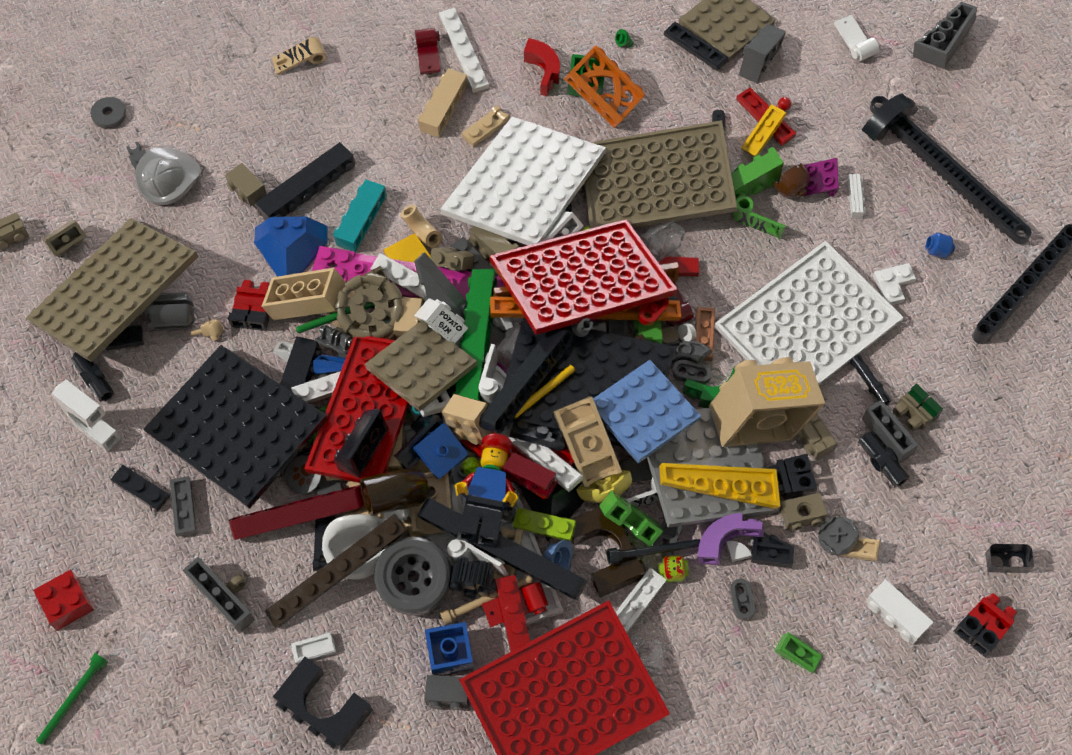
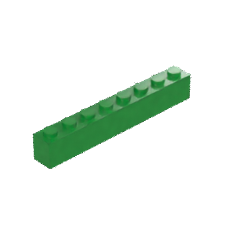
(479, 323)

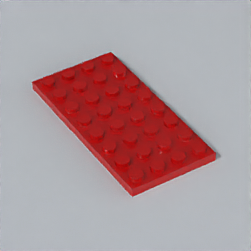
(354, 393)

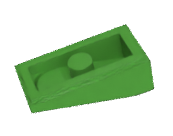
(798, 652)

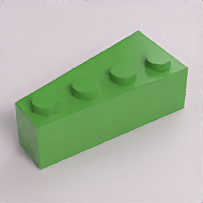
(758, 174)

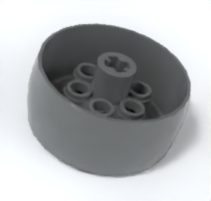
(397, 556)

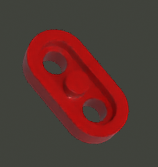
(652, 311)

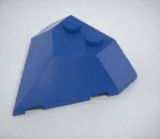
(290, 242)

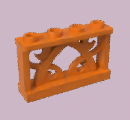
(590, 94)

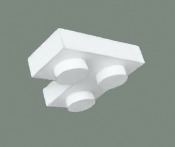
(891, 279)

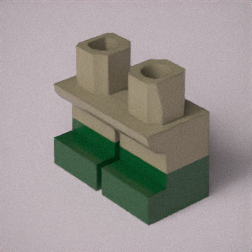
(918, 408)

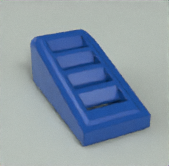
(327, 363)

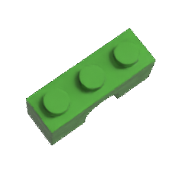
(637, 521)

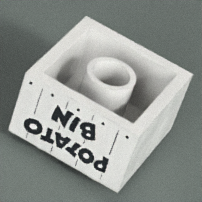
(442, 320)

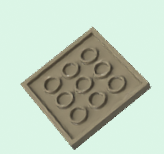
(726, 23)
(420, 365)

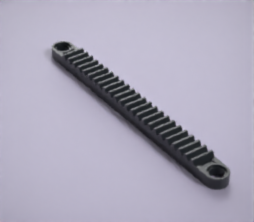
(957, 177)

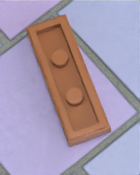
(705, 328)

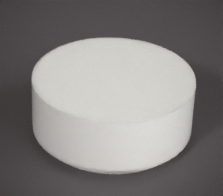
(687, 332)

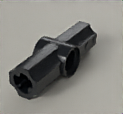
(93, 377)
(883, 459)

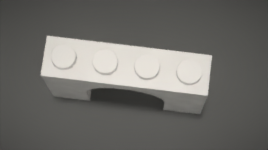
(85, 415)

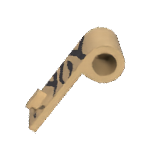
(307, 50)

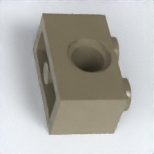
(811, 504)

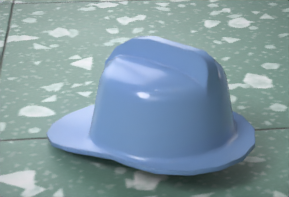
(560, 553)

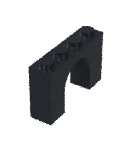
(335, 729)

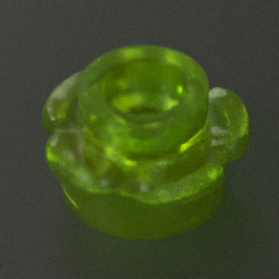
(470, 465)

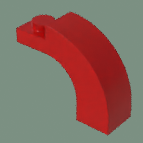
(546, 58)

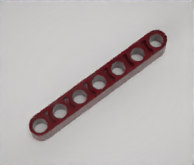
(296, 512)

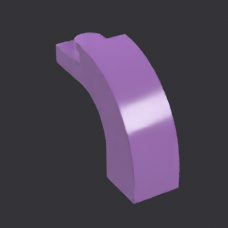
(723, 530)

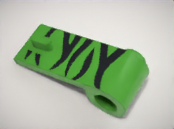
(747, 217)

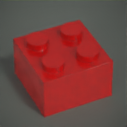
(63, 600)

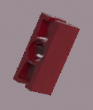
(530, 475)

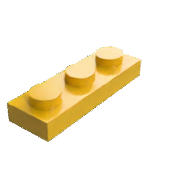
(763, 131)

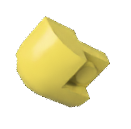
(601, 488)

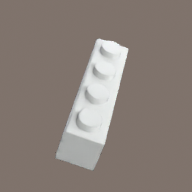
(856, 196)

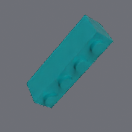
(360, 215)

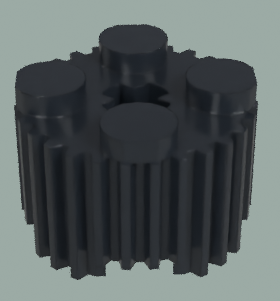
(472, 578)

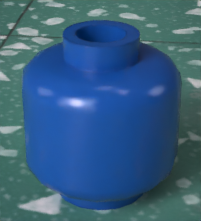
(940, 245)

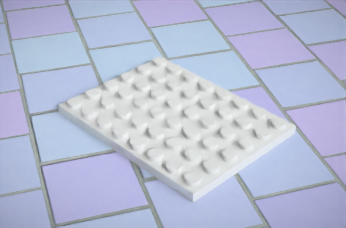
(523, 181)
(811, 313)

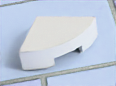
(737, 551)

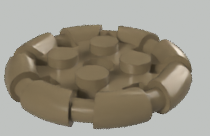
(365, 296)

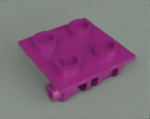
(823, 177)

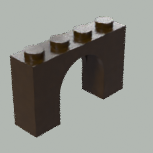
(614, 576)

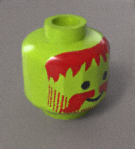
(674, 568)

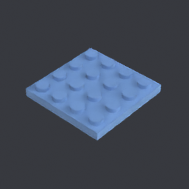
(645, 411)

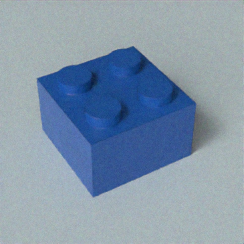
(449, 649)

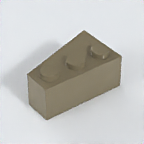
(489, 242)

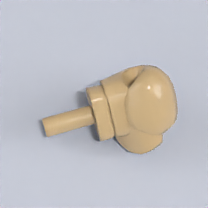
(211, 329)

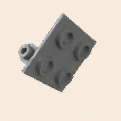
(335, 339)

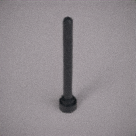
(615, 555)

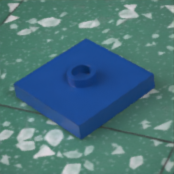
(440, 451)

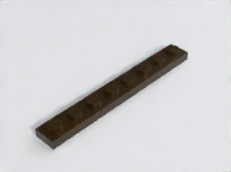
(336, 571)

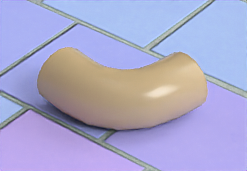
(421, 226)

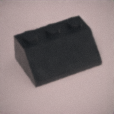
(361, 443)

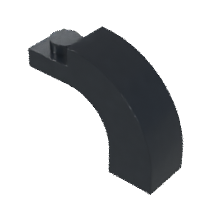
(888, 115)

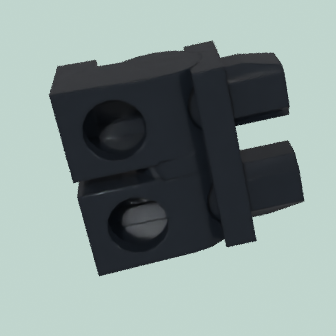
(795, 477)

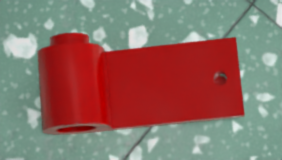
(532, 599)

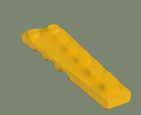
(740, 484)

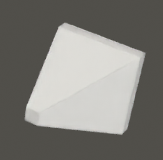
(283, 350)

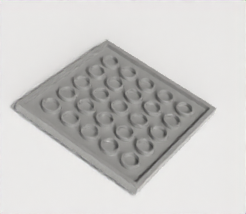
(702, 446)

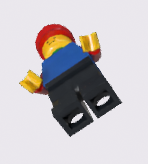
(486, 492)

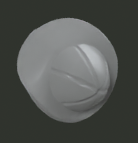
(165, 175)

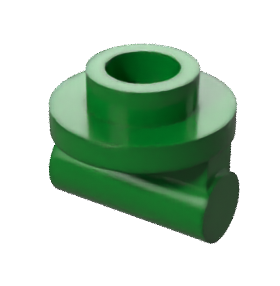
(622, 38)

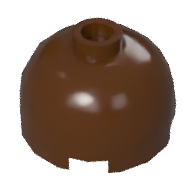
(793, 182)

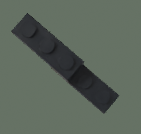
(423, 427)

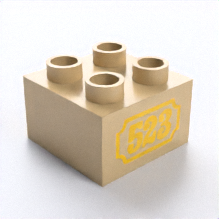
(766, 402)

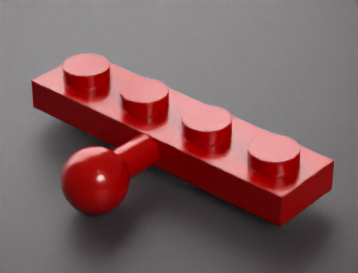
(757, 107)

